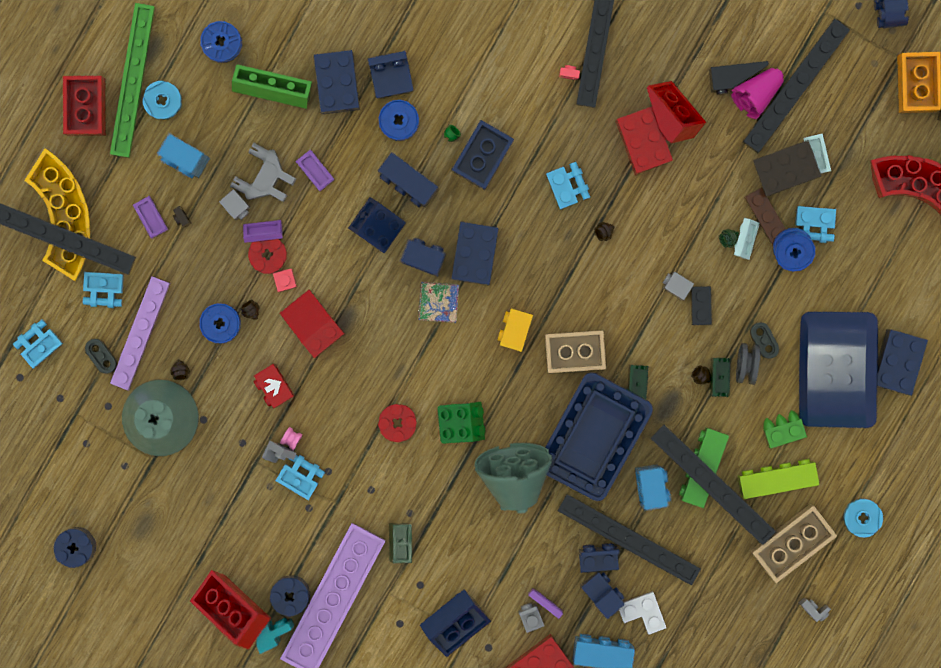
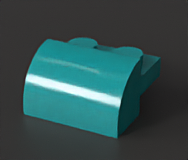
(270, 634)

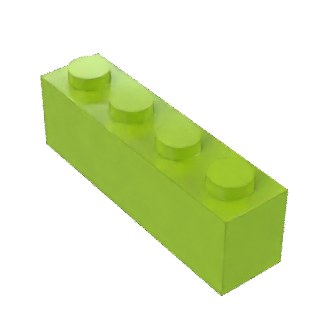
(778, 480)

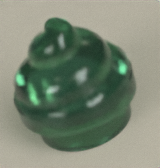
(728, 238)

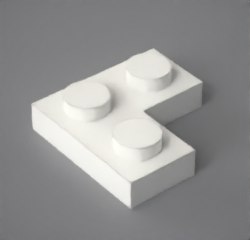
(645, 607)

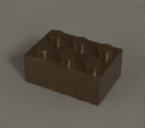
(787, 168)

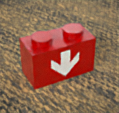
(273, 386)

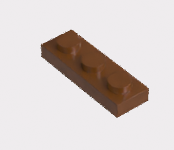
(765, 214)

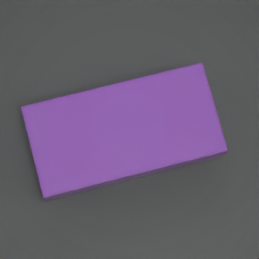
(315, 170)
(150, 217)
(262, 231)
(546, 603)

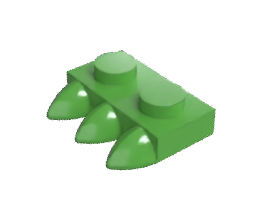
(784, 431)

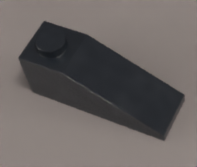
(727, 77)

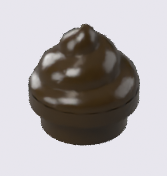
(604, 231)
(250, 309)
(180, 370)
(701, 375)

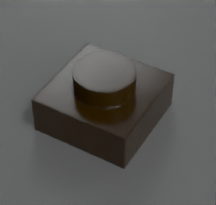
(181, 217)

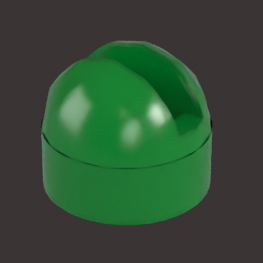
(452, 133)

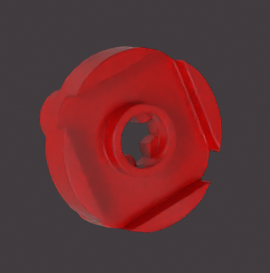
(276, 261)
(386, 423)

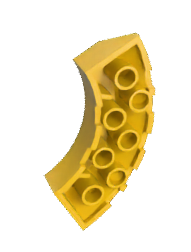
(65, 207)

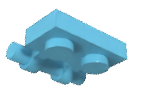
(562, 187)
(816, 217)
(103, 283)
(41, 348)
(297, 481)

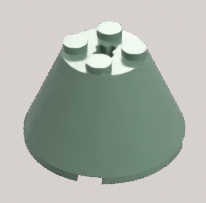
(176, 414)
(514, 474)

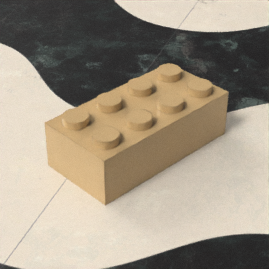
(793, 543)

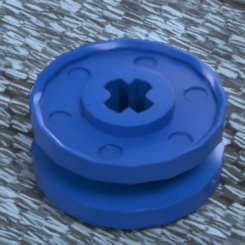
(210, 38)
(410, 120)
(803, 253)
(225, 333)

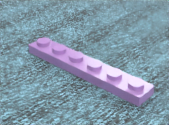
(140, 333)

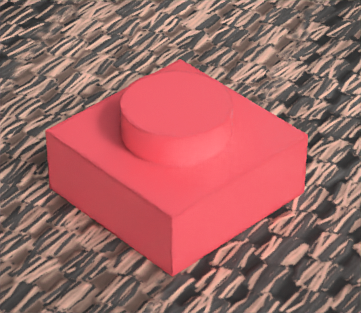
(569, 72)
(284, 280)

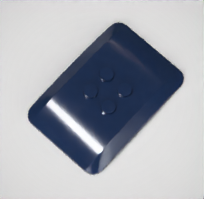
(838, 369)
(596, 435)

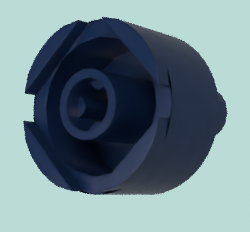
(891, 13)
(65, 553)
(290, 606)

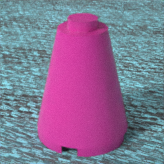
(757, 92)

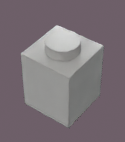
(235, 205)
(677, 285)

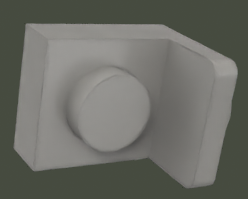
(277, 451)
(811, 608)
(530, 617)

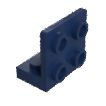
(390, 74)
(377, 225)
(599, 558)

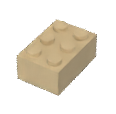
(575, 351)

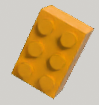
(919, 82)

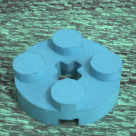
(160, 111)
(870, 526)

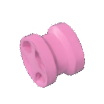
(291, 438)

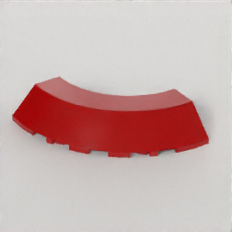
(908, 177)

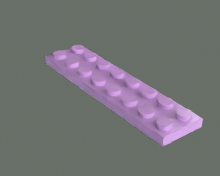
(333, 598)

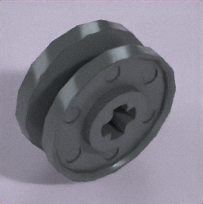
(748, 363)

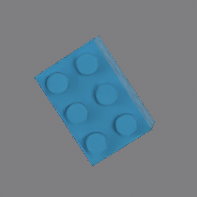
(177, 153)
(651, 486)
(602, 652)

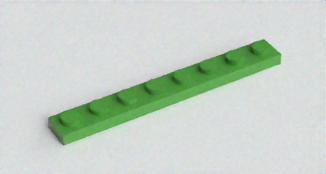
(132, 80)

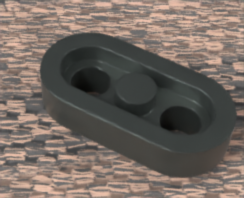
(765, 339)
(101, 356)

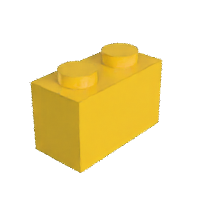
(515, 329)

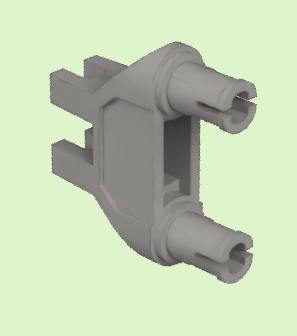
(267, 177)

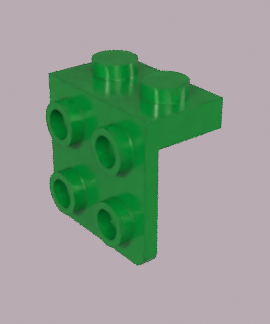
(461, 422)

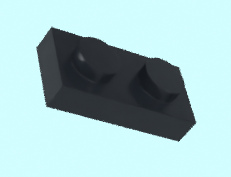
(701, 305)

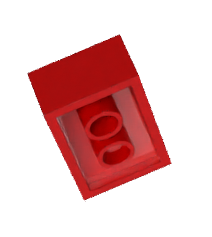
(674, 113)
(312, 323)

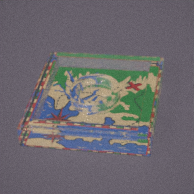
(438, 302)

